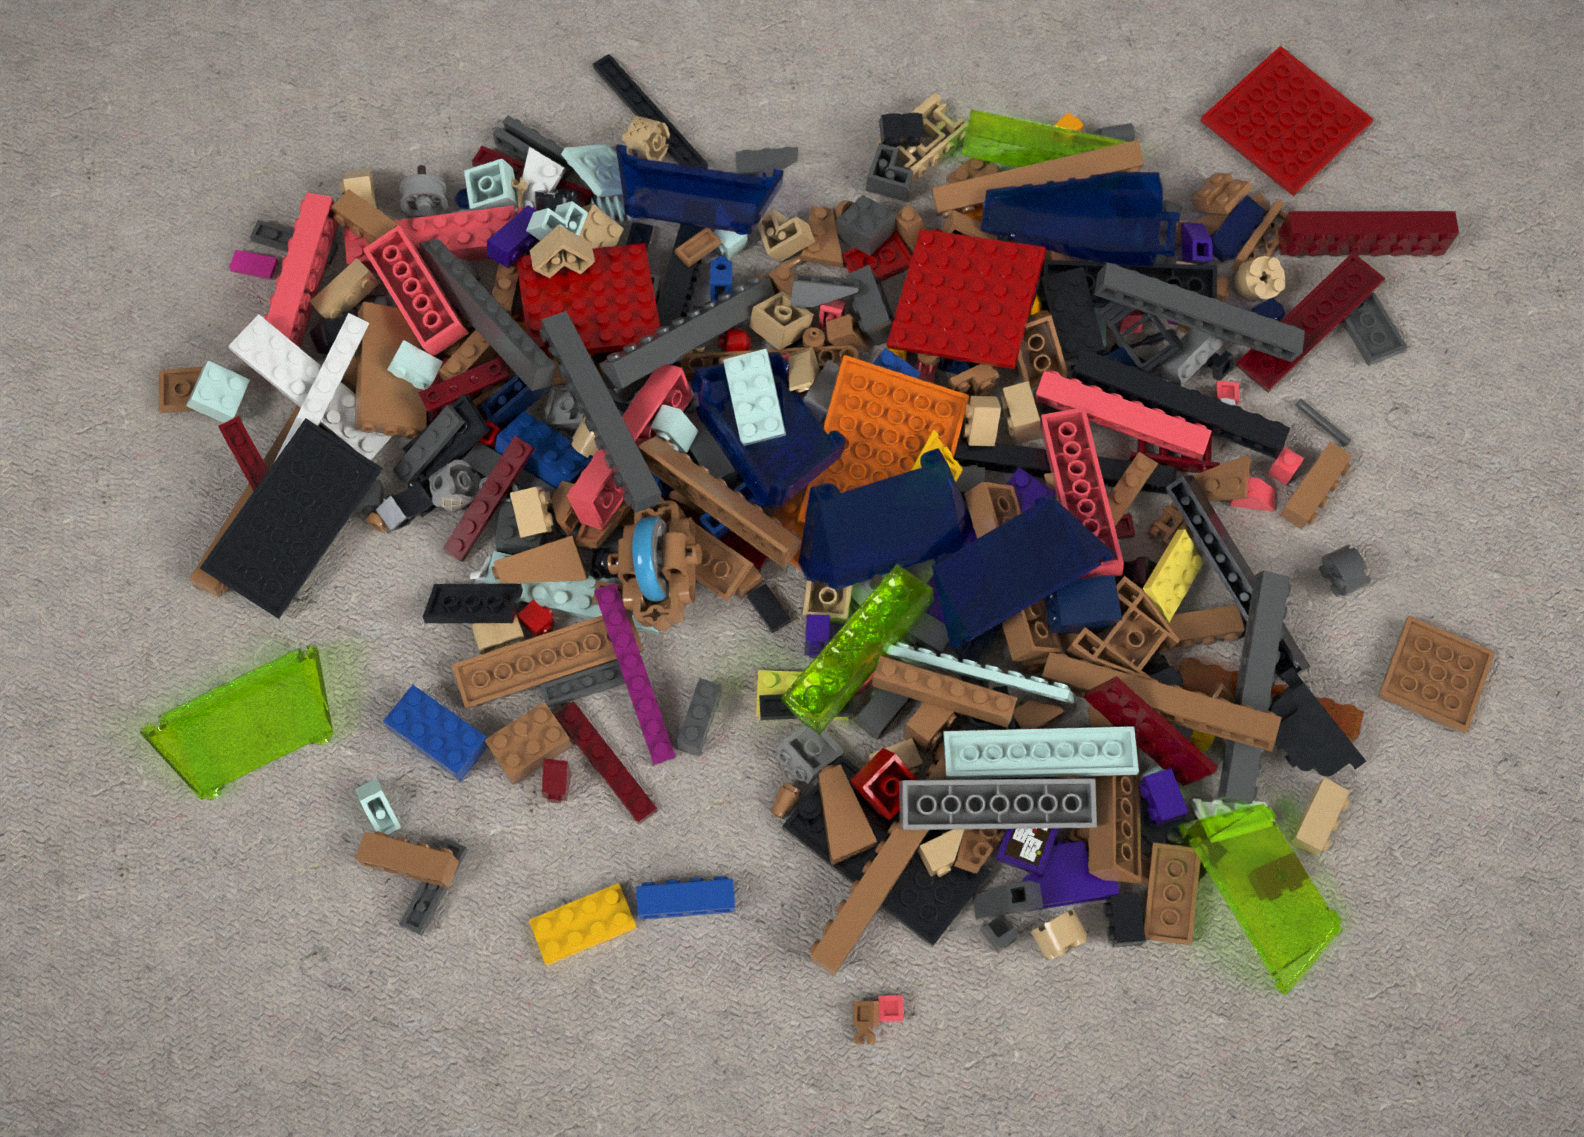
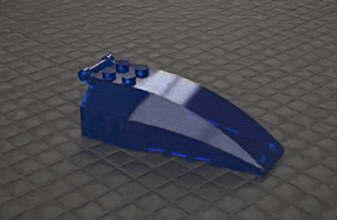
(1092, 218)

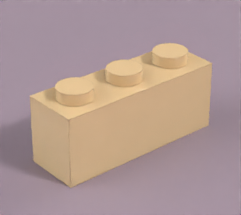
(345, 291)
(1320, 817)

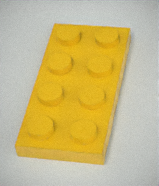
(582, 924)

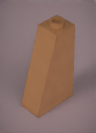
(545, 563)
(844, 820)

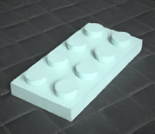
(754, 397)

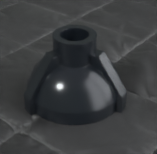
(600, 565)

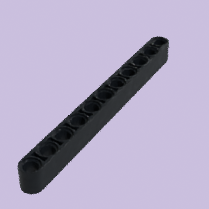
(1035, 462)

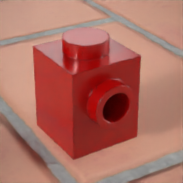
(536, 619)

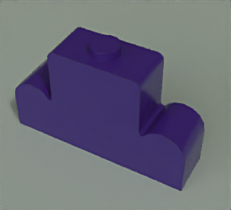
(1068, 878)

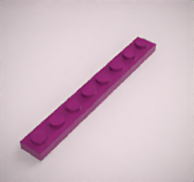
(634, 674)

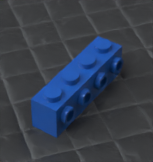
(685, 899)

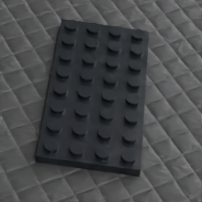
(291, 518)
(917, 899)

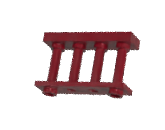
(472, 382)
(1181, 464)

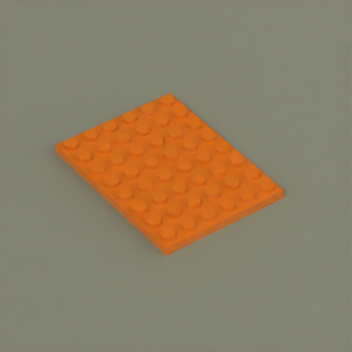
(884, 424)

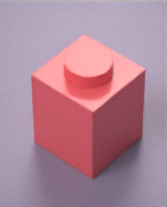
(1285, 466)

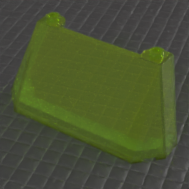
(245, 723)
(1265, 890)

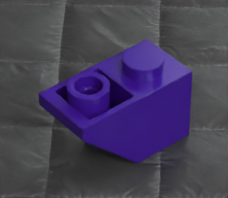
(1196, 244)

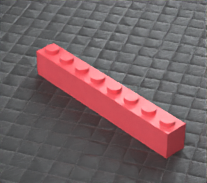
(1123, 416)

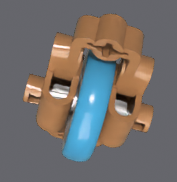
(657, 564)

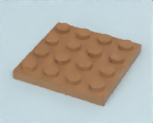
(1436, 674)

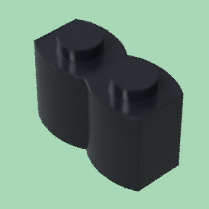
(902, 129)

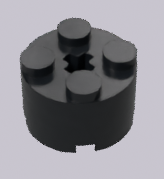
(550, 200)

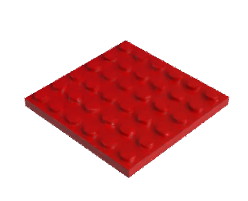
(1286, 120)
(966, 298)
(607, 302)

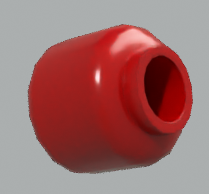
(734, 340)

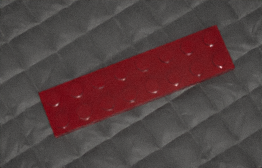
(1317, 315)

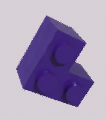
(818, 633)

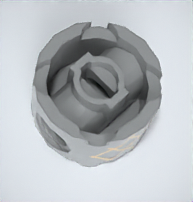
(454, 486)

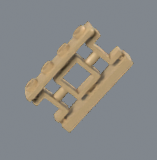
(940, 146)

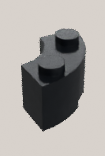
(326, 332)
(403, 507)
(1160, 670)

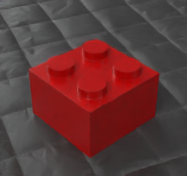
(880, 782)

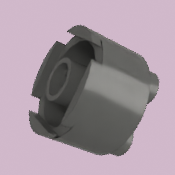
(1345, 570)

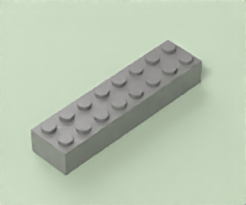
(997, 804)

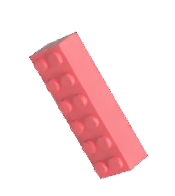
(415, 291)

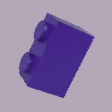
(1163, 797)

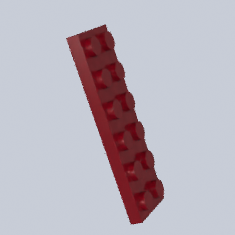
(1152, 731)

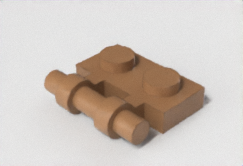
(1159, 526)

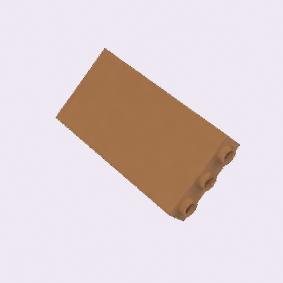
(382, 399)

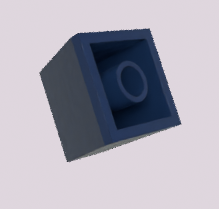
(1082, 604)

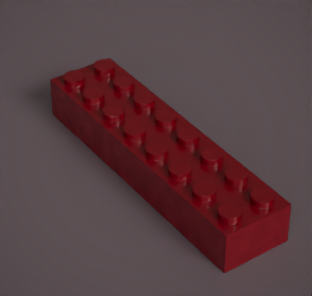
(1367, 233)

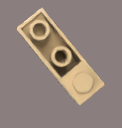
(802, 369)

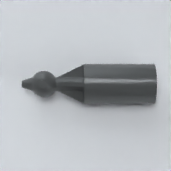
(1122, 132)

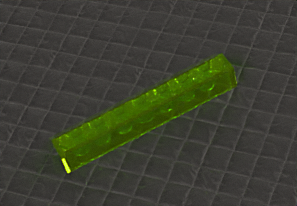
(1023, 141)
(857, 647)

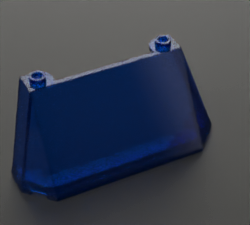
(694, 194)
(776, 466)
(883, 524)
(1013, 568)

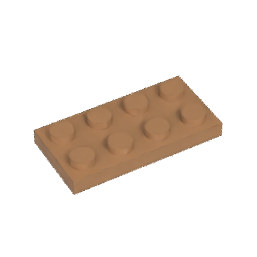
(1171, 894)

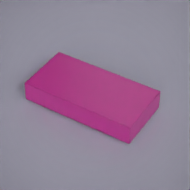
(253, 264)

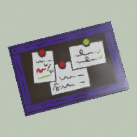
(1027, 848)

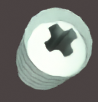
(611, 208)

